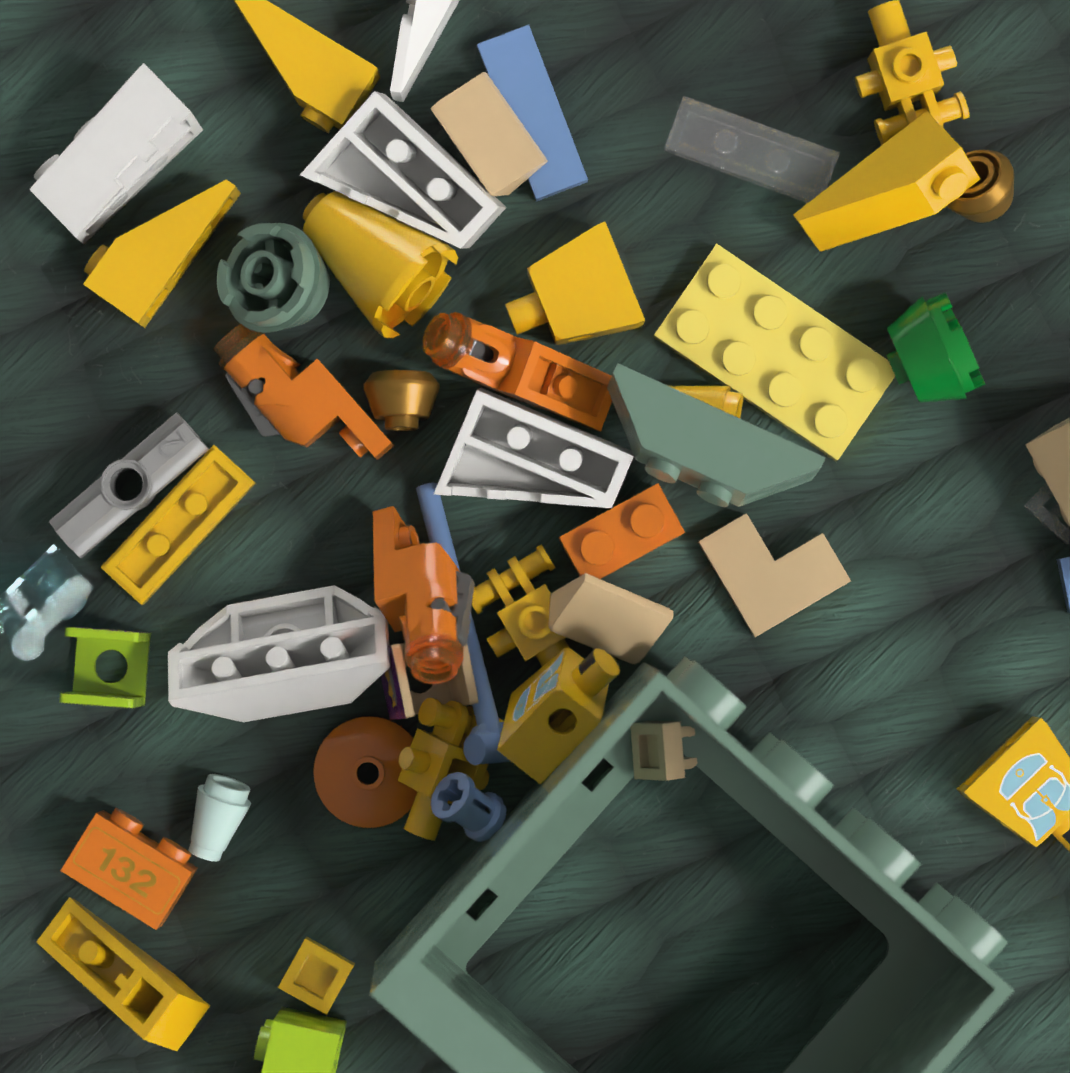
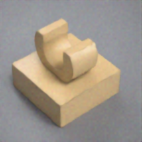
(659, 750)

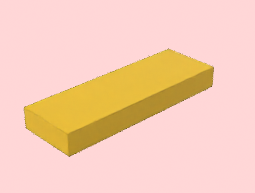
(178, 525)

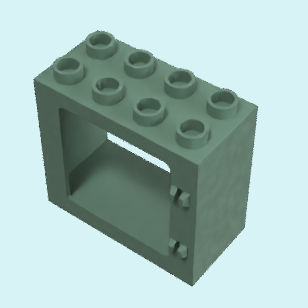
(900, 1019)

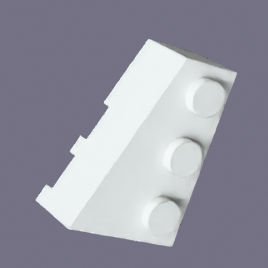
(115, 154)
(404, 172)
(530, 457)

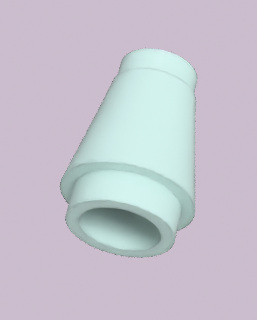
(217, 815)

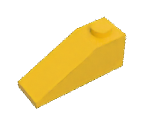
(317, 70)
(894, 185)
(152, 258)
(123, 976)

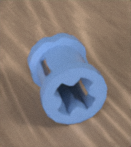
(468, 806)

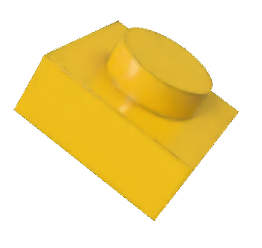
(316, 975)

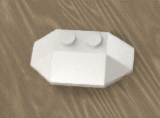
(280, 656)

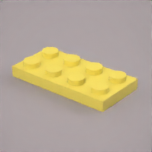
(776, 352)

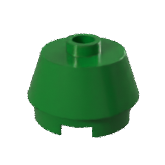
(933, 352)

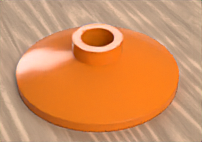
(337, 777)

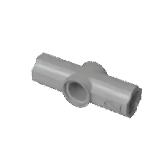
(99, 507)

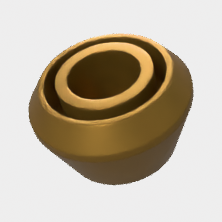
(992, 193)
(401, 397)

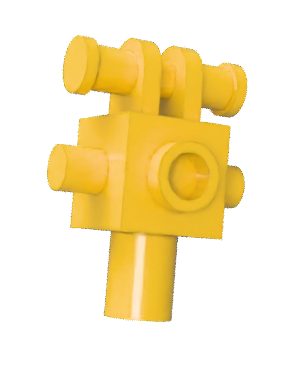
(907, 71)
(527, 618)
(434, 757)

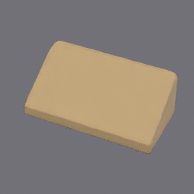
(489, 135)
(607, 617)

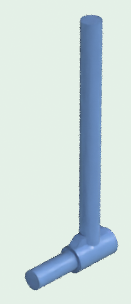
(483, 739)

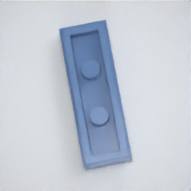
(523, 81)

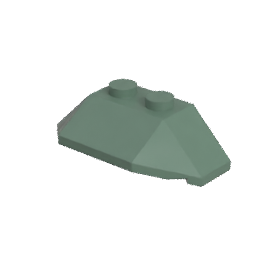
(705, 445)

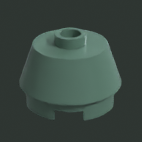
(273, 278)

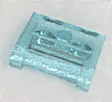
(55, 593)

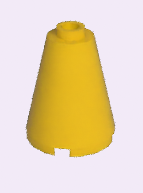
(378, 260)

